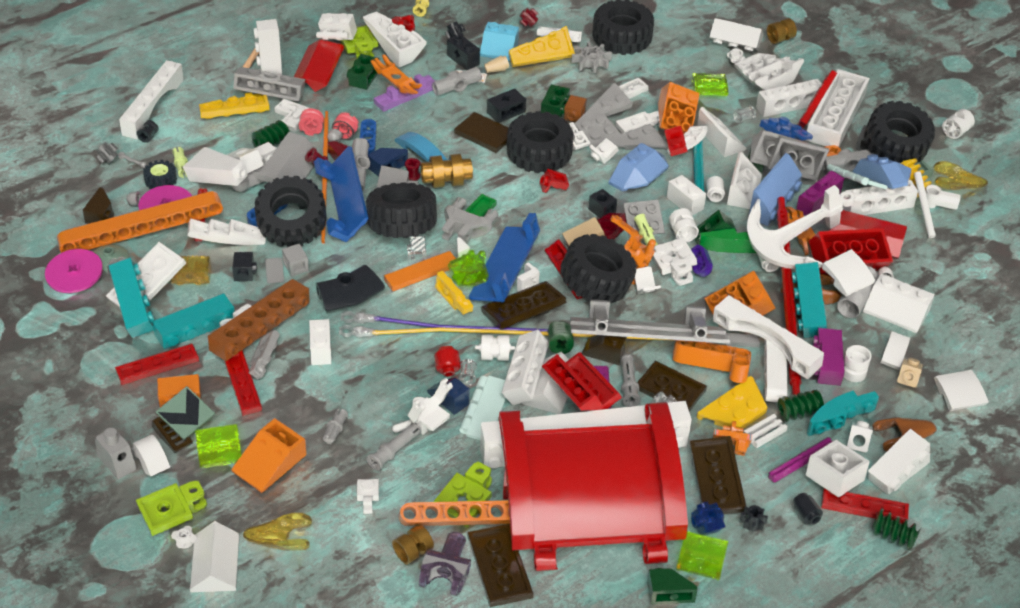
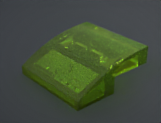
(710, 84)
(218, 445)
(702, 555)

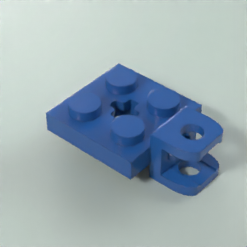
(784, 127)

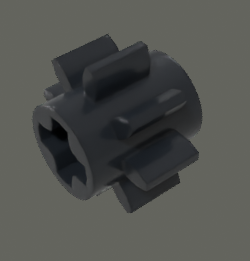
(455, 29)
(753, 518)

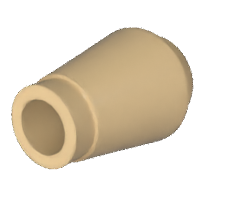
(496, 65)

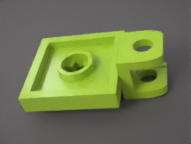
(362, 43)
(472, 486)
(177, 500)

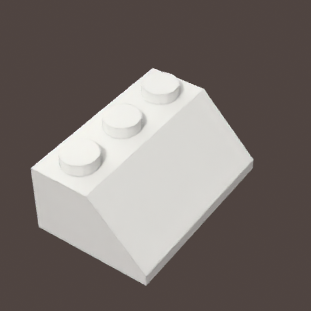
(736, 35)
(899, 303)

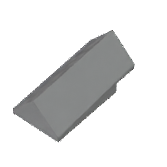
(770, 147)

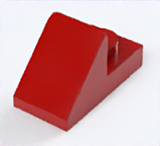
(676, 140)

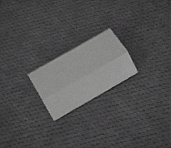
(288, 159)

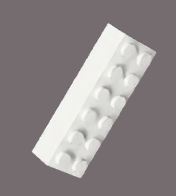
(837, 109)

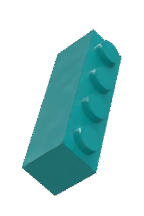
(131, 297)
(810, 298)
(192, 321)

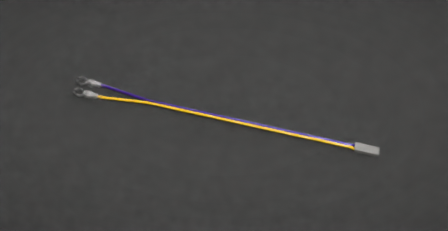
(736, 339)

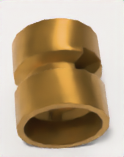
(781, 31)
(412, 544)

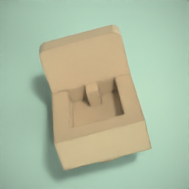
(910, 372)

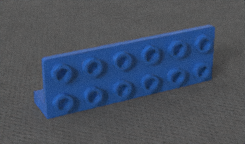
(347, 194)
(507, 260)

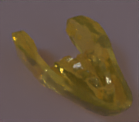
(957, 176)
(276, 532)

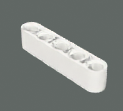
(774, 373)

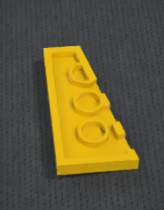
(548, 48)
(234, 105)

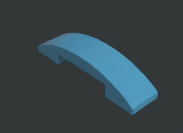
(419, 145)

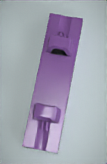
(394, 97)

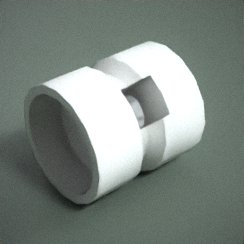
(683, 225)
(856, 363)

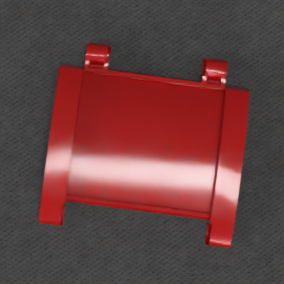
(594, 486)

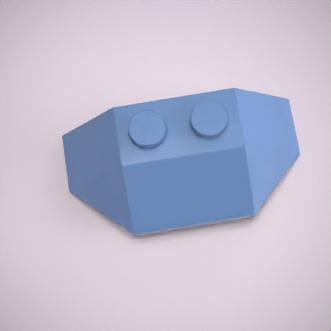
(638, 168)
(883, 171)

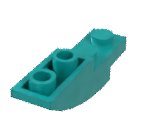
(835, 412)

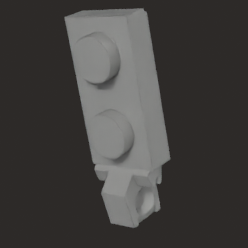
(263, 354)

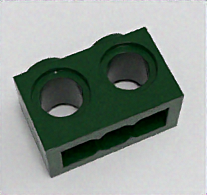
(362, 72)
(555, 100)

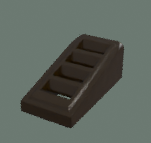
(157, 425)

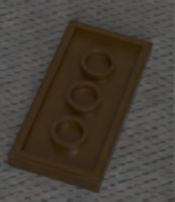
(523, 305)
(718, 473)
(499, 566)

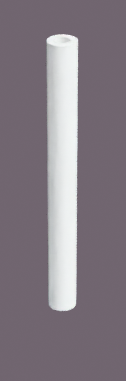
(924, 204)

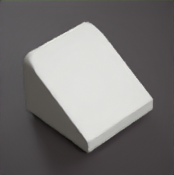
(462, 247)

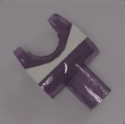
(447, 564)

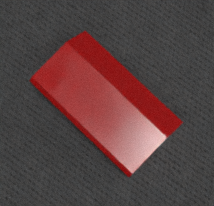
(319, 63)
(894, 232)
(582, 382)

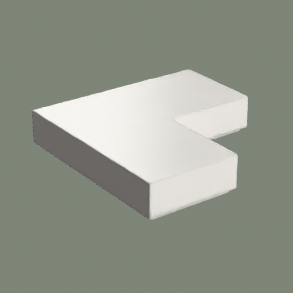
(291, 112)

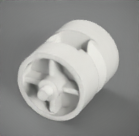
(958, 123)
(495, 347)

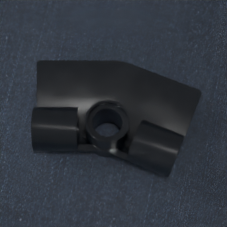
(349, 288)

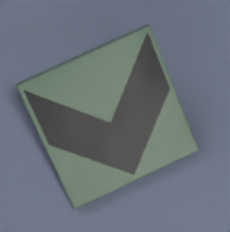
(185, 413)

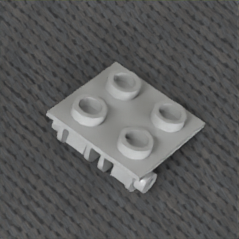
(652, 214)

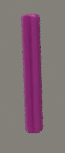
(797, 461)

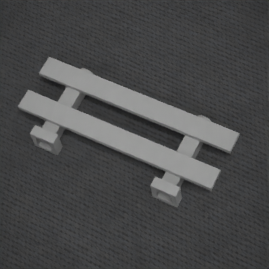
(694, 325)

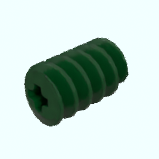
(273, 134)
(560, 337)
(799, 404)
(895, 529)

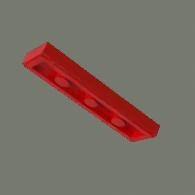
(817, 99)
(157, 364)
(243, 384)
(864, 505)

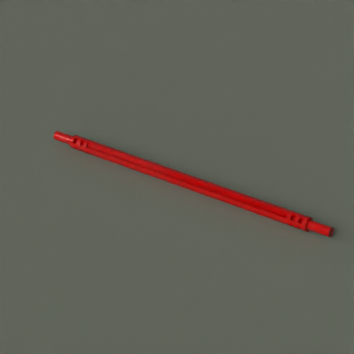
(788, 294)

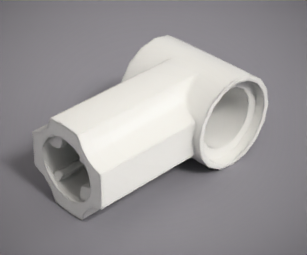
(937, 197)

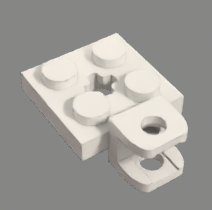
(680, 264)

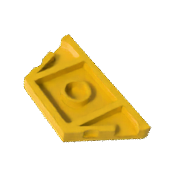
(739, 404)

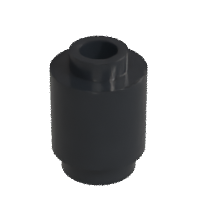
(807, 508)

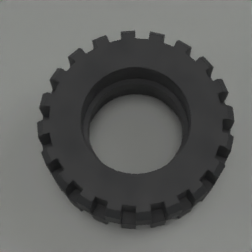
(623, 27)
(903, 118)
(539, 142)
(284, 192)
(401, 210)
(598, 268)

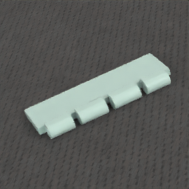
(855, 177)
(484, 405)

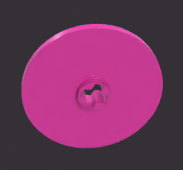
(162, 195)
(73, 271)

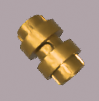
(441, 171)

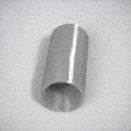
(858, 299)

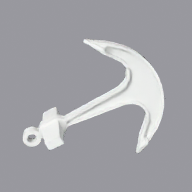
(771, 243)

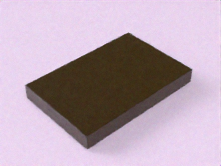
(483, 132)
(669, 381)

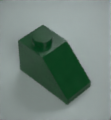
(715, 222)
(670, 587)

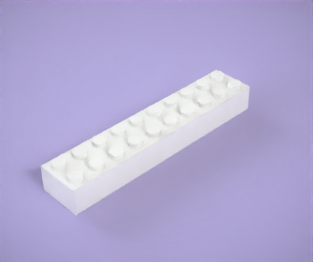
(491, 441)

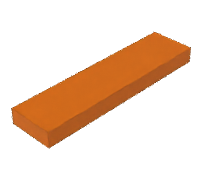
(418, 271)

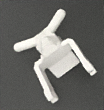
(426, 411)

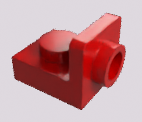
(555, 179)

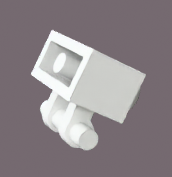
(337, 26)

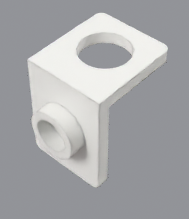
(645, 281)
(860, 428)

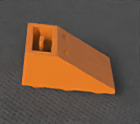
(677, 107)
(746, 290)
(270, 455)

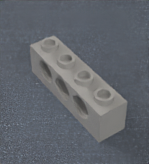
(269, 84)

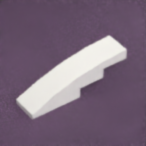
(232, 233)

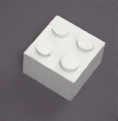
(837, 468)

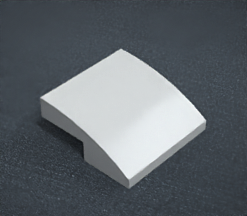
(848, 272)
(961, 390)

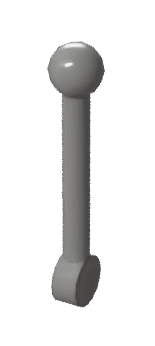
(121, 155)

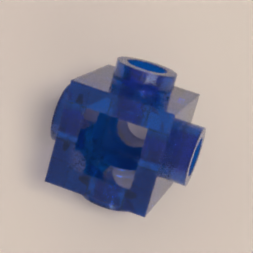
(707, 518)

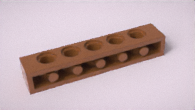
(258, 319)

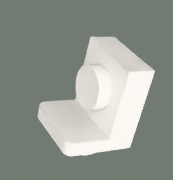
(603, 151)
(528, 278)

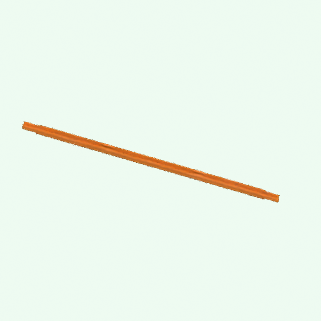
(324, 180)

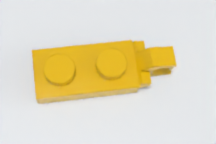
(452, 293)

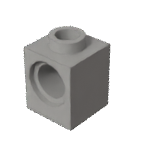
(295, 260)

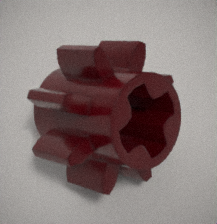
(528, 17)

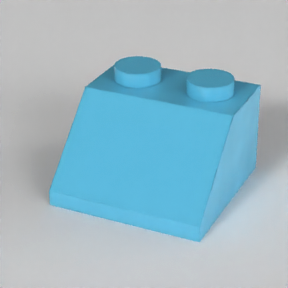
(499, 40)

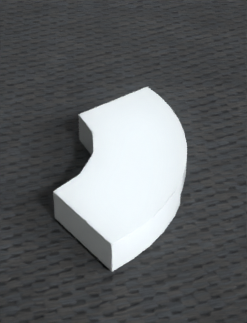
(693, 136)

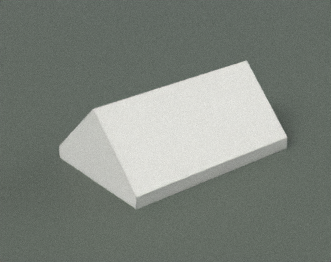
(719, 134)
(743, 182)
(548, 394)
(215, 559)

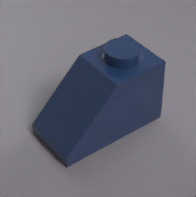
(387, 157)
(457, 396)

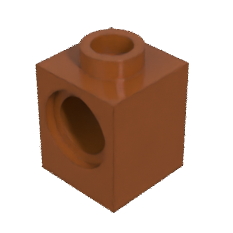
(575, 108)

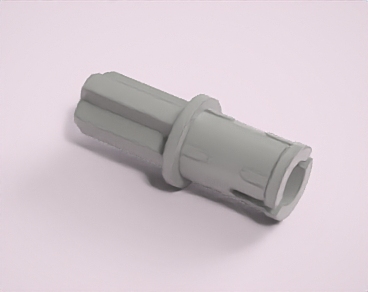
(335, 426)

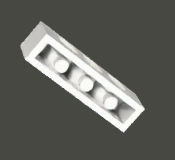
(787, 98)
(878, 200)
(525, 367)

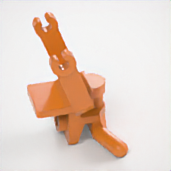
(641, 253)

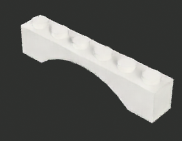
(166, 78)
(738, 317)

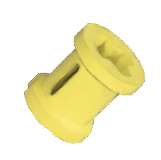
(421, 7)

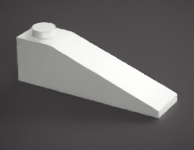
(395, 40)

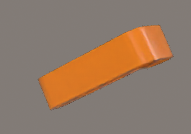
(715, 357)

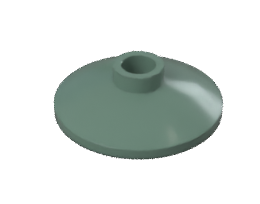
(110, 251)

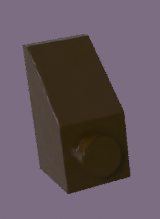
(98, 207)
(605, 348)

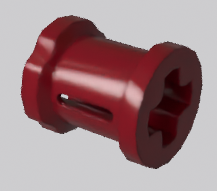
(312, 155)
(413, 168)

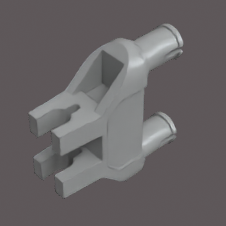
(465, 223)

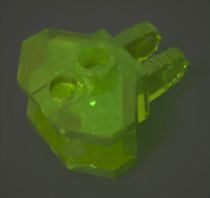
(470, 268)

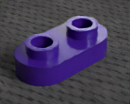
(704, 263)

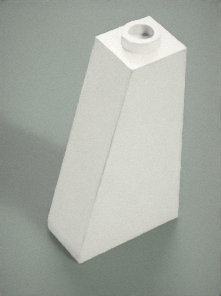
(215, 168)

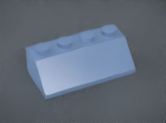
(780, 182)

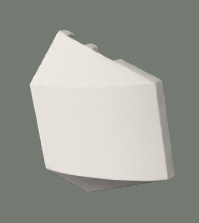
(767, 71)

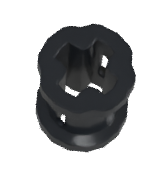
(147, 131)

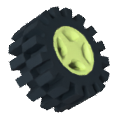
(159, 174)

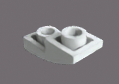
(579, 138)
(895, 350)

